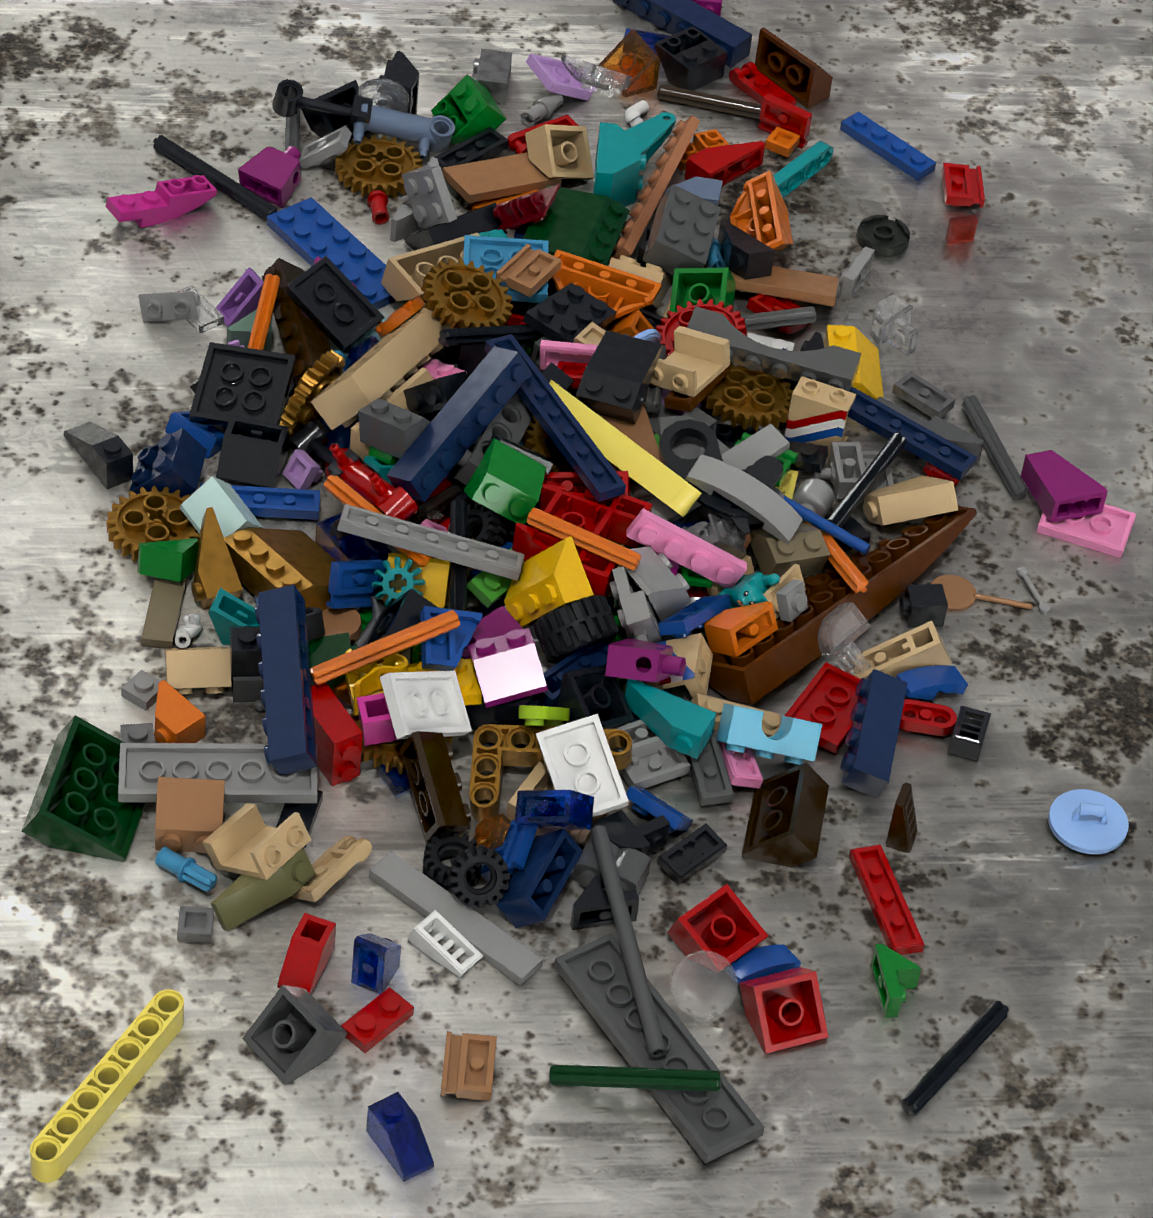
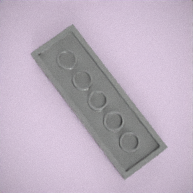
(241, 766)

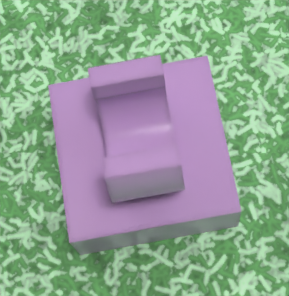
(302, 470)

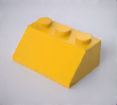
(869, 372)
(547, 583)

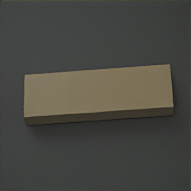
(163, 613)

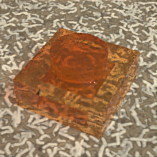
(492, 831)

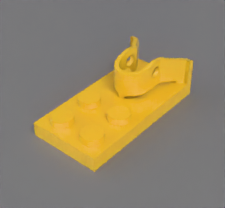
(367, 680)

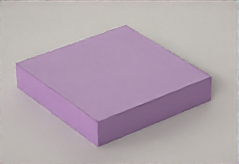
(556, 77)

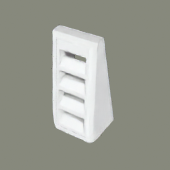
(444, 930)

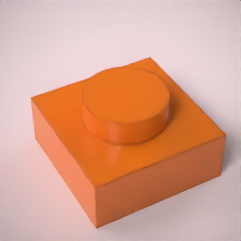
(782, 142)

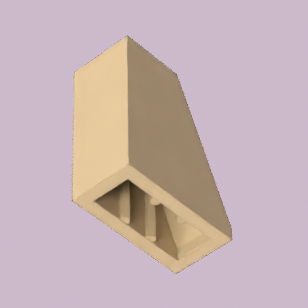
(910, 500)

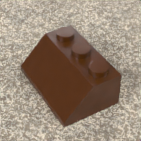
(792, 70)

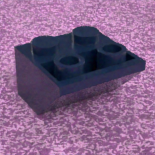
(170, 463)

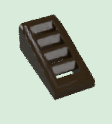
(903, 822)

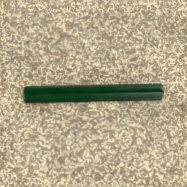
(635, 1077)

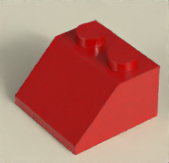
(718, 926)
(784, 1009)

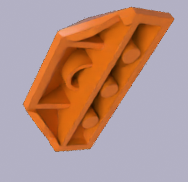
(763, 212)
(615, 287)

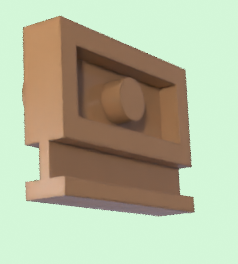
(529, 270)
(469, 1066)

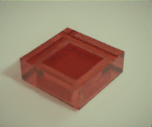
(961, 229)

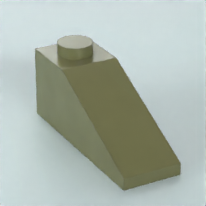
(253, 895)

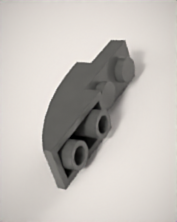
(944, 429)

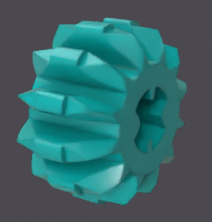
(391, 576)

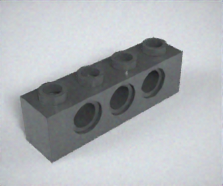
(508, 423)

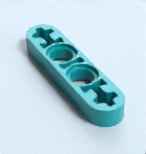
(803, 167)

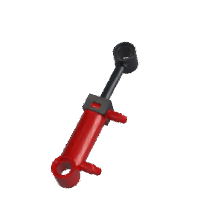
(353, 471)

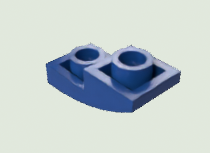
(928, 680)
(764, 961)

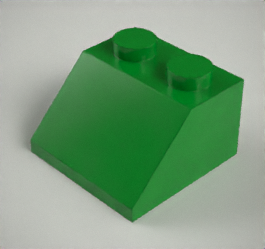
(702, 284)
(507, 482)

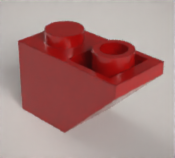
(308, 953)

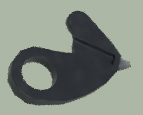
(766, 469)

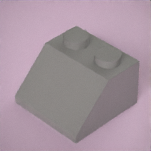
(662, 588)

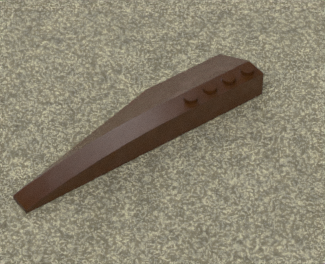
(796, 642)

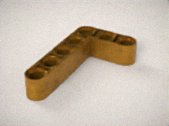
(506, 754)

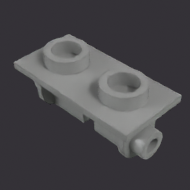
(169, 306)

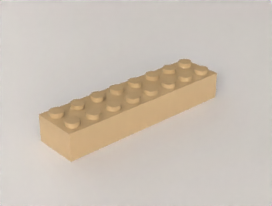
(381, 369)

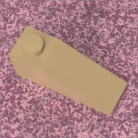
(908, 651)

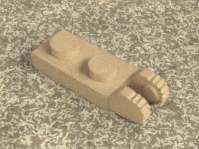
(334, 866)

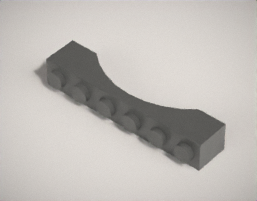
(826, 365)

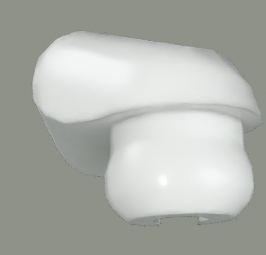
(633, 113)
(188, 631)

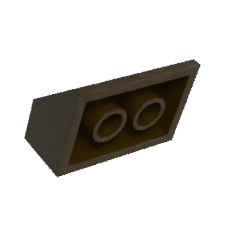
(434, 784)
(786, 818)

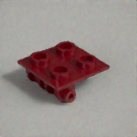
(525, 208)

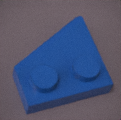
(446, 650)

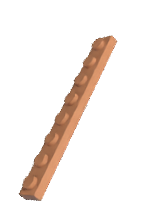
(657, 183)

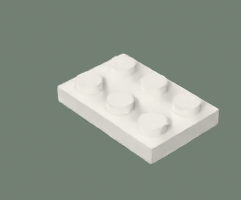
(425, 703)
(582, 762)

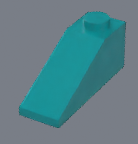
(673, 719)

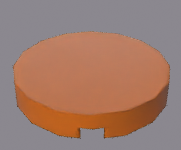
(399, 316)

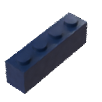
(873, 733)

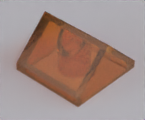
(636, 59)

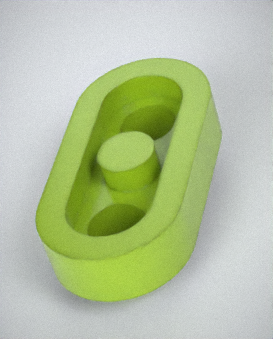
(543, 715)

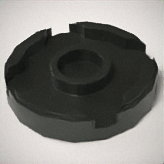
(883, 235)

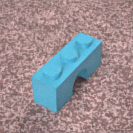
(743, 728)

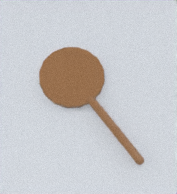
(962, 594)

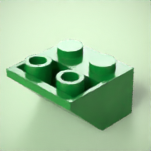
(470, 109)

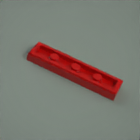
(886, 900)

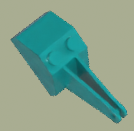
(625, 153)

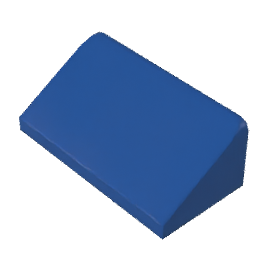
(205, 434)

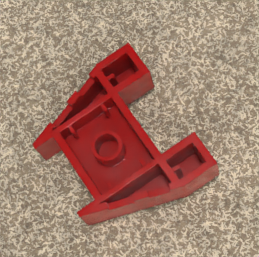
(605, 518)

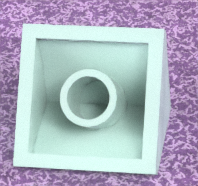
(227, 505)

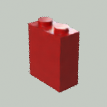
(336, 737)

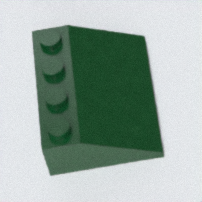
(580, 225)
(78, 796)

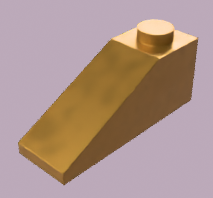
(213, 564)

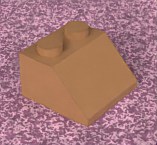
(187, 812)

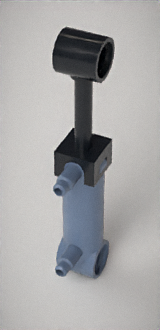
(430, 133)

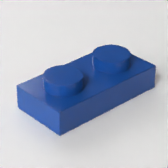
(646, 803)

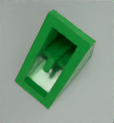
(168, 559)

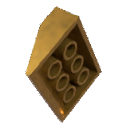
(281, 558)

